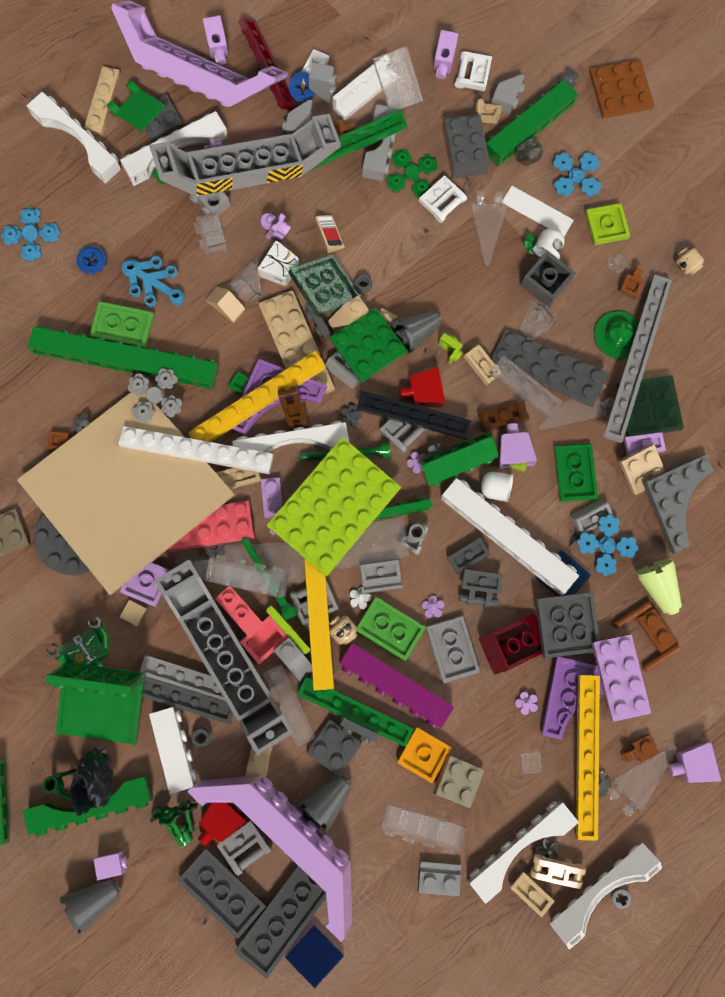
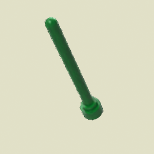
(381, 450)
(287, 610)

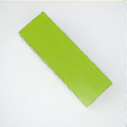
(288, 630)

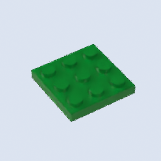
(368, 345)

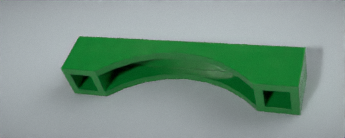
(47, 816)

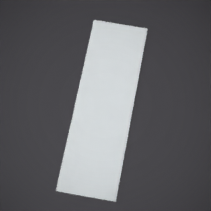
(537, 210)

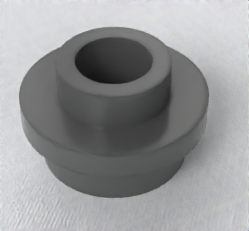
(363, 279)
(194, 737)

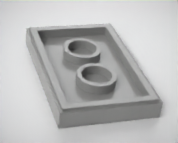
(452, 649)

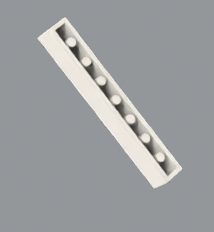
(509, 536)

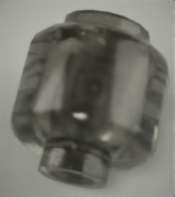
(529, 152)

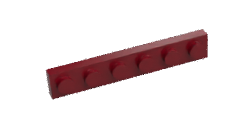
(265, 59)

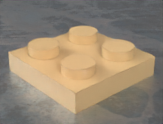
(641, 467)

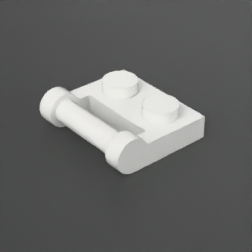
(479, 72)
(440, 193)

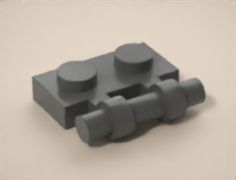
(480, 581)

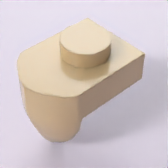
(489, 112)

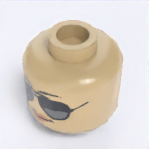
(690, 261)
(342, 630)

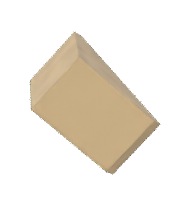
(225, 303)

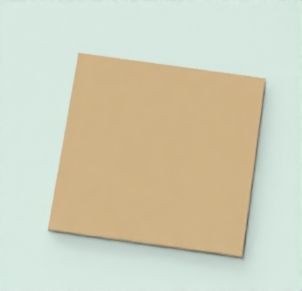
(122, 502)

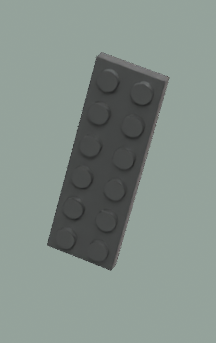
(553, 368)
(281, 922)

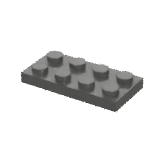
(222, 893)

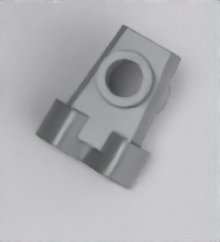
(413, 541)

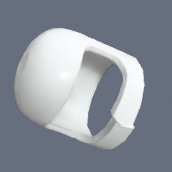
(549, 241)
(497, 486)

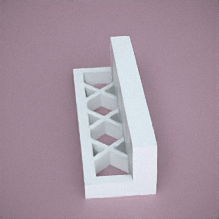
(357, 93)

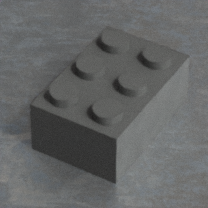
(466, 146)

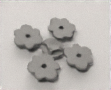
(155, 395)

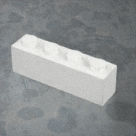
(172, 749)

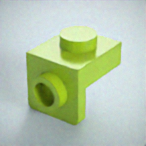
(452, 345)

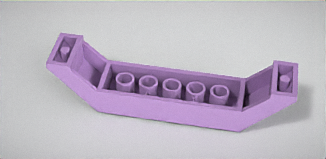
(184, 65)
(293, 834)

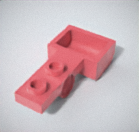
(261, 636)

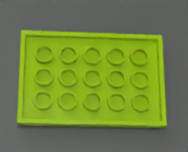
(333, 506)

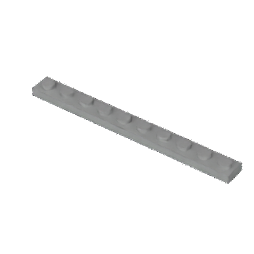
(637, 359)

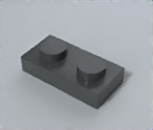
(320, 327)
(468, 556)
(365, 734)

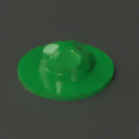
(615, 334)

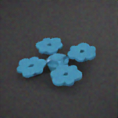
(576, 175)
(30, 233)
(607, 545)

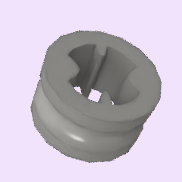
(623, 892)

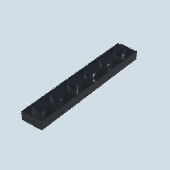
(414, 415)

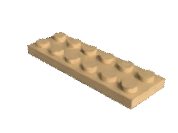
(291, 333)

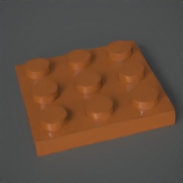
(621, 88)

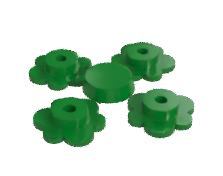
(411, 172)

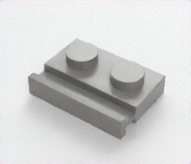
(381, 576)
(439, 878)

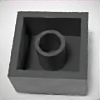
(548, 279)

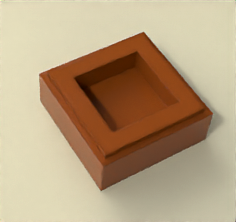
(57, 439)

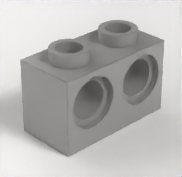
(206, 200)

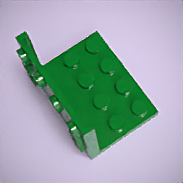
(98, 701)

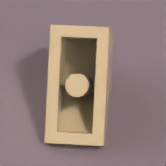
(347, 314)

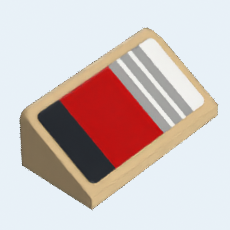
(329, 233)

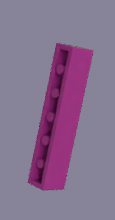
(396, 685)

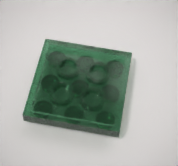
(324, 284)
(655, 408)

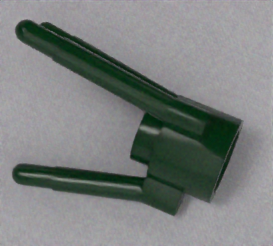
(55, 783)

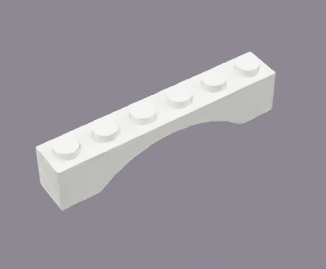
(48, 114)
(141, 163)
(318, 435)
(636, 867)
(490, 877)

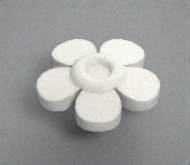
(359, 598)

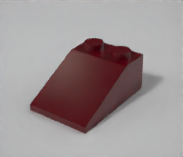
(512, 644)

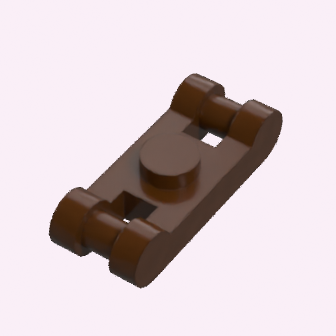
(293, 408)
(503, 416)

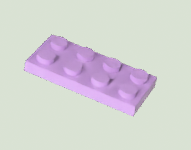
(621, 678)

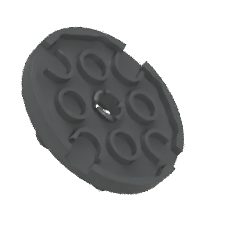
(56, 551)

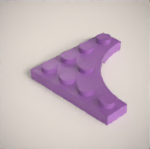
(263, 372)
(564, 695)

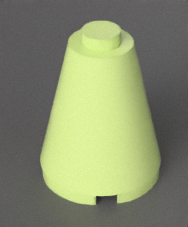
(662, 585)

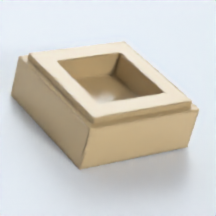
(133, 613)

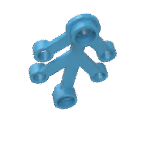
(151, 279)

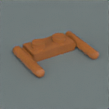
(655, 630)

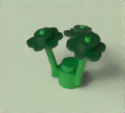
(166, 816)

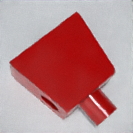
(425, 389)
(220, 822)

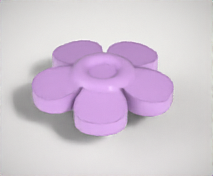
(413, 463)
(433, 607)
(527, 703)

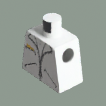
(277, 264)

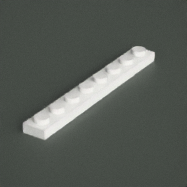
(196, 450)

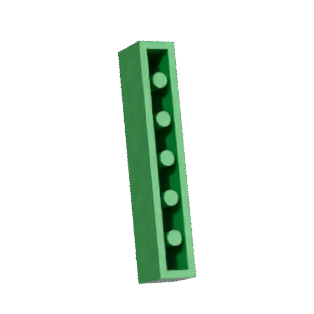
(531, 122)

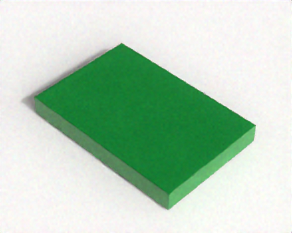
(575, 472)

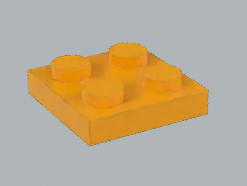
(424, 755)

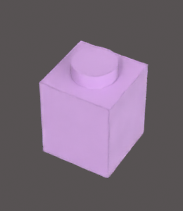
(110, 865)

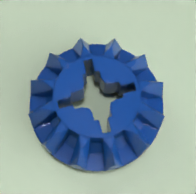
(297, 81)
(88, 253)

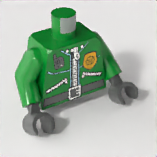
(86, 648)

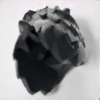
(92, 781)

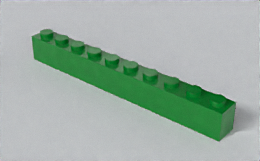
(122, 357)

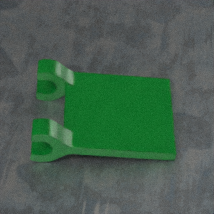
(138, 108)

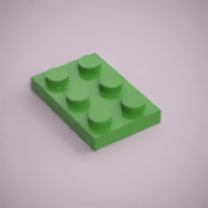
(122, 324)
(390, 629)

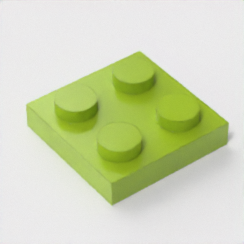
(607, 224)

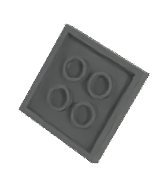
(567, 624)

